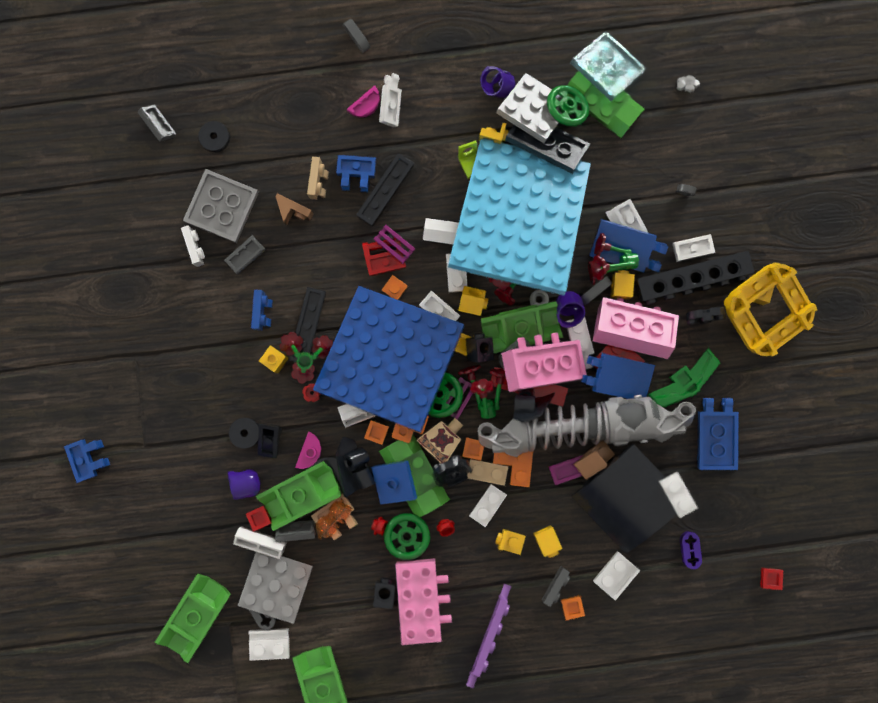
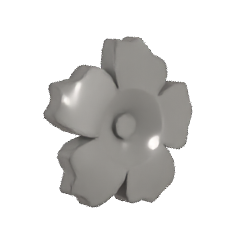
(687, 83)

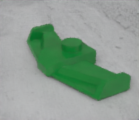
(686, 382)

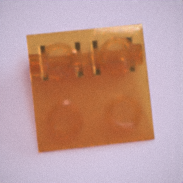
(325, 523)

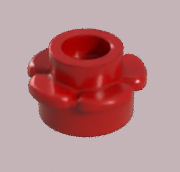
(307, 396)
(379, 526)
(446, 527)

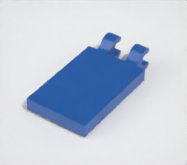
(629, 238)
(619, 376)
(718, 436)

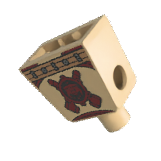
(441, 440)

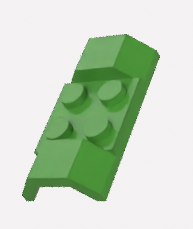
(614, 115)
(520, 323)
(428, 493)
(300, 494)
(193, 616)
(319, 676)

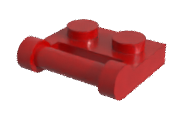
(381, 262)

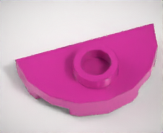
(365, 104)
(310, 452)

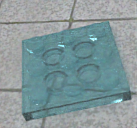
(608, 66)

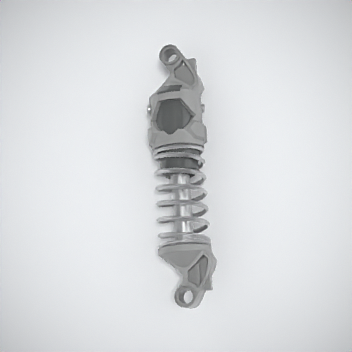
(609, 421)

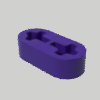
(695, 549)

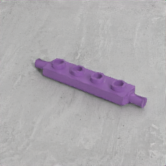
(487, 645)

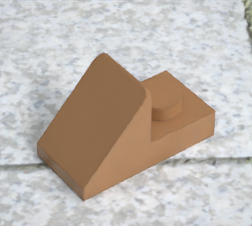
(288, 207)
(594, 460)

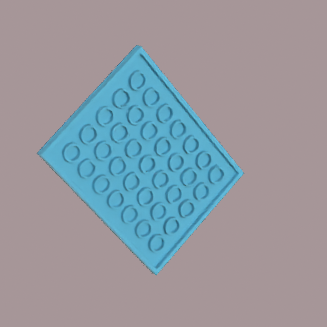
(519, 218)

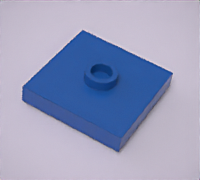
(394, 482)

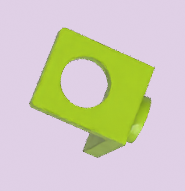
(468, 158)

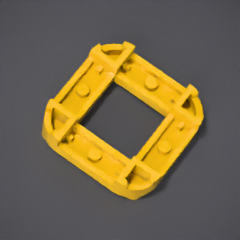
(801, 309)

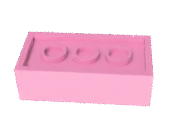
(636, 327)
(543, 363)
(420, 601)

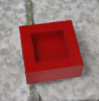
(258, 518)
(771, 578)

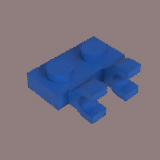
(356, 167)
(258, 318)
(81, 460)

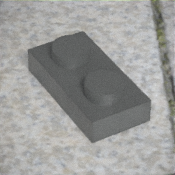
(552, 593)

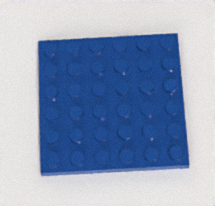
(389, 358)

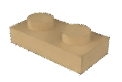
(488, 472)

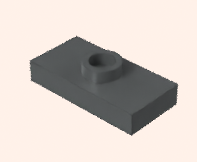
(156, 123)
(244, 255)
(296, 531)

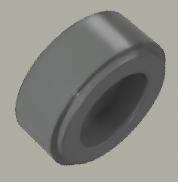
(686, 190)

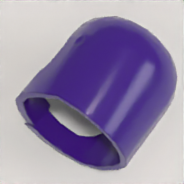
(505, 79)
(569, 305)
(244, 484)

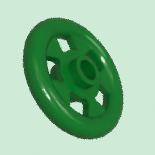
(567, 105)
(456, 392)
(390, 535)

